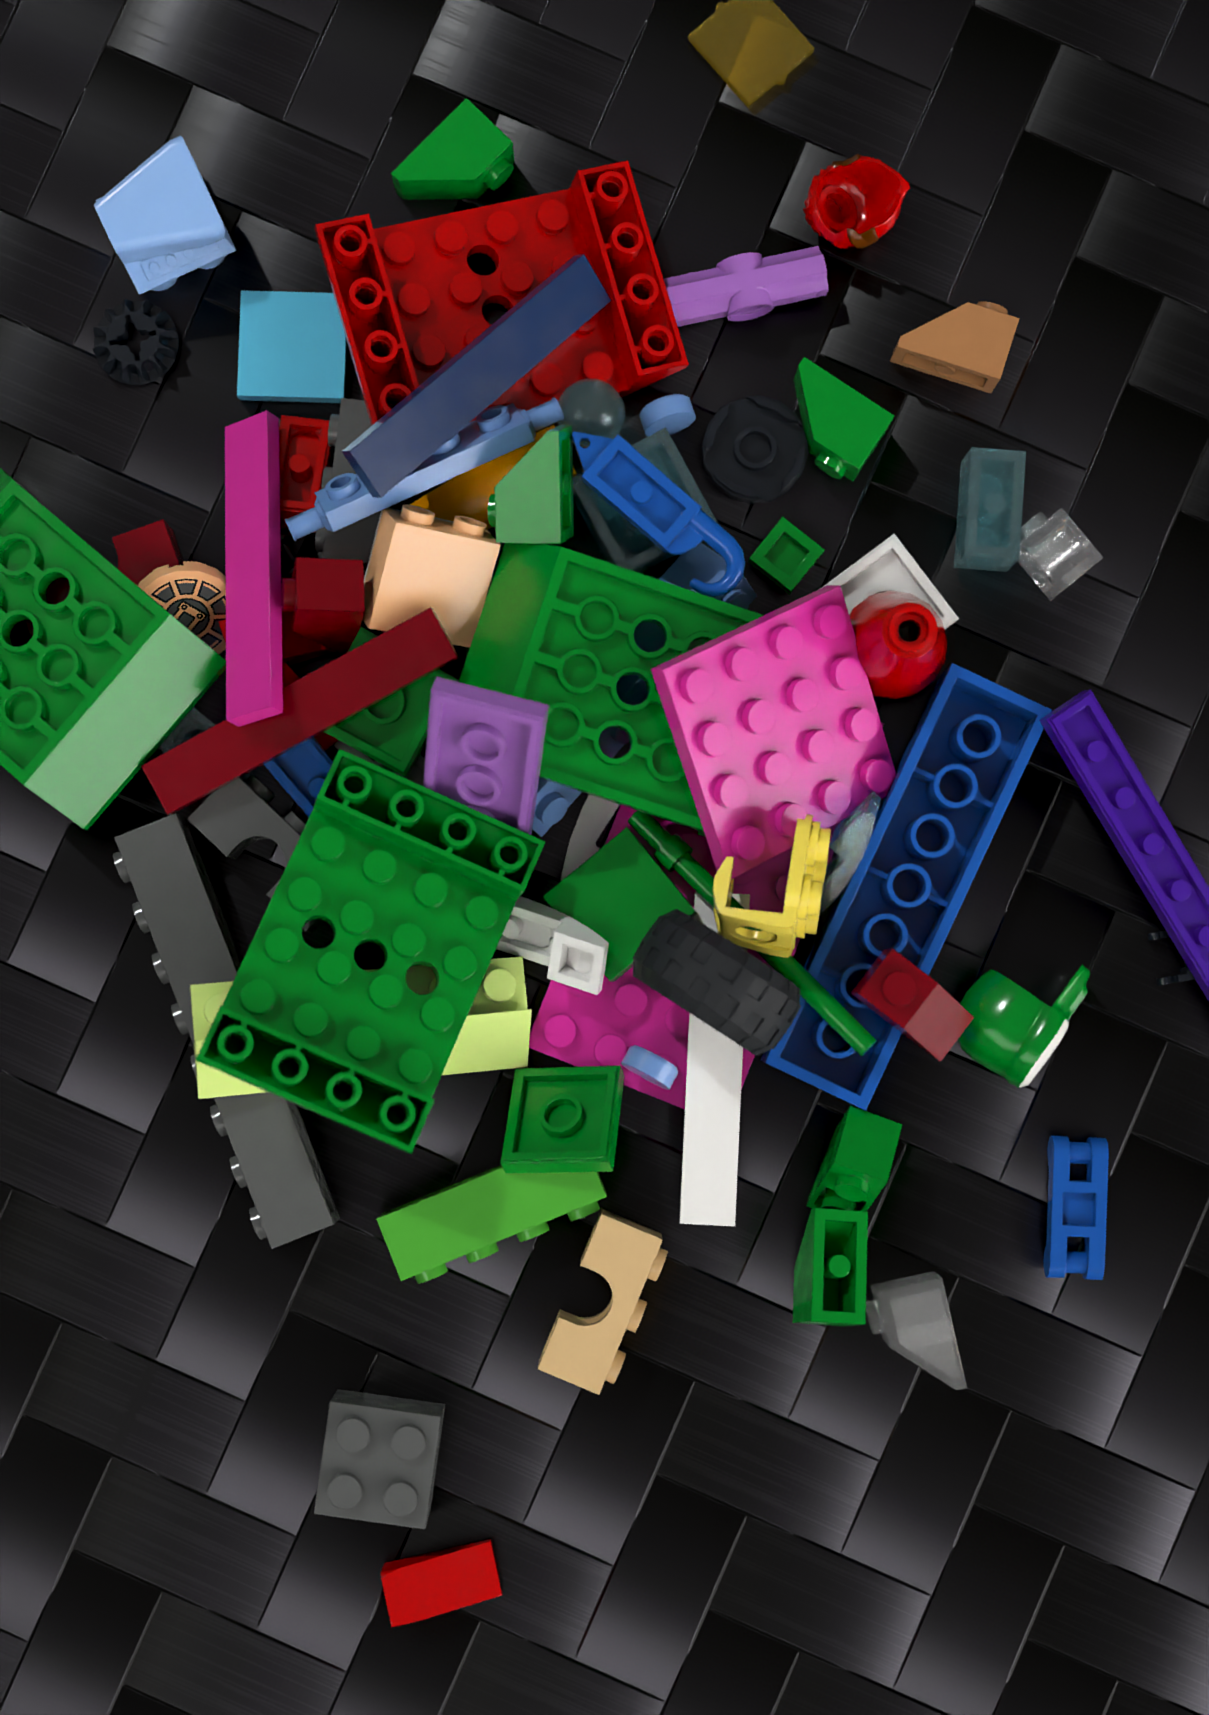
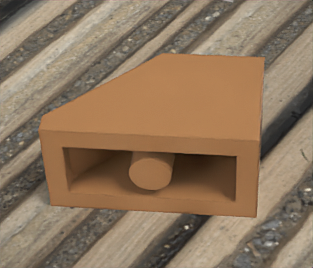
(961, 345)

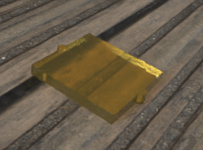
(750, 46)

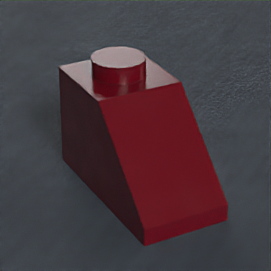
(326, 600)
(913, 1003)

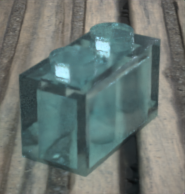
(989, 509)

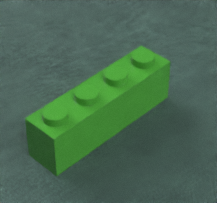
(480, 1212)

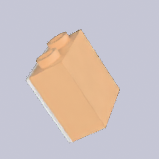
(425, 565)

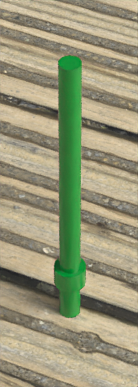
(676, 855)

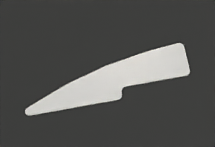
(589, 826)

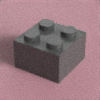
(379, 1459)

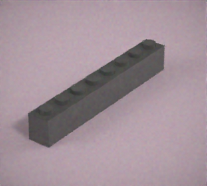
(197, 948)

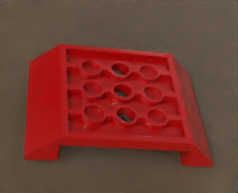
(417, 303)

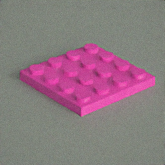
(775, 728)

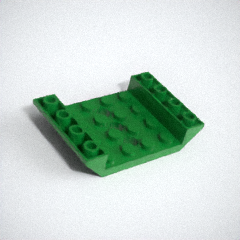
(563, 637)
(98, 675)
(387, 870)

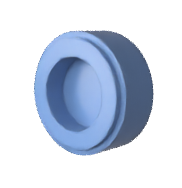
(670, 411)
(650, 1066)

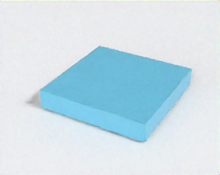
(291, 348)

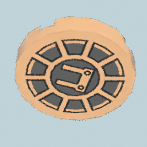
(193, 596)

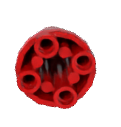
(892, 664)

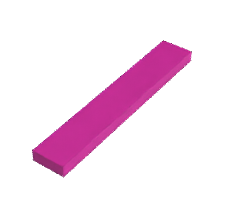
(253, 570)

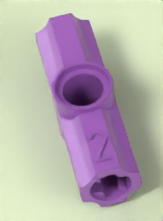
(747, 286)

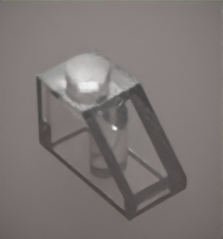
(918, 1324)

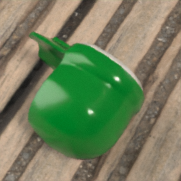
(1013, 1028)

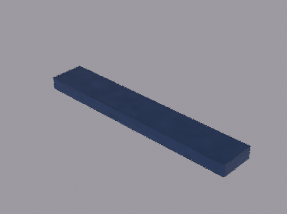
(476, 376)

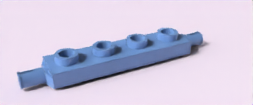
(480, 441)

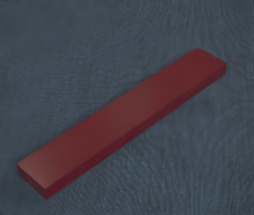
(309, 709)

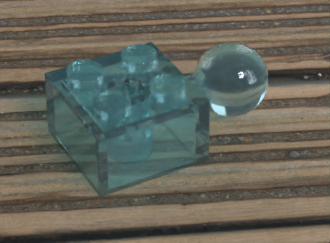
(599, 410)

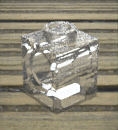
(1055, 552)

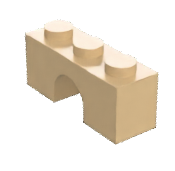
(587, 1347)

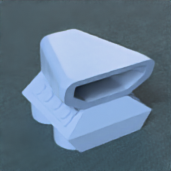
(164, 220)

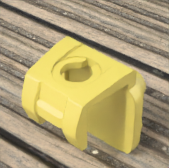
(801, 898)

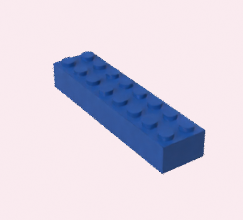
(914, 869)

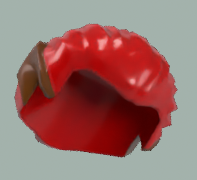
(855, 201)

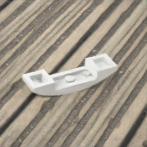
(553, 939)

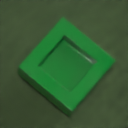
(786, 555)

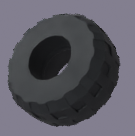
(717, 981)

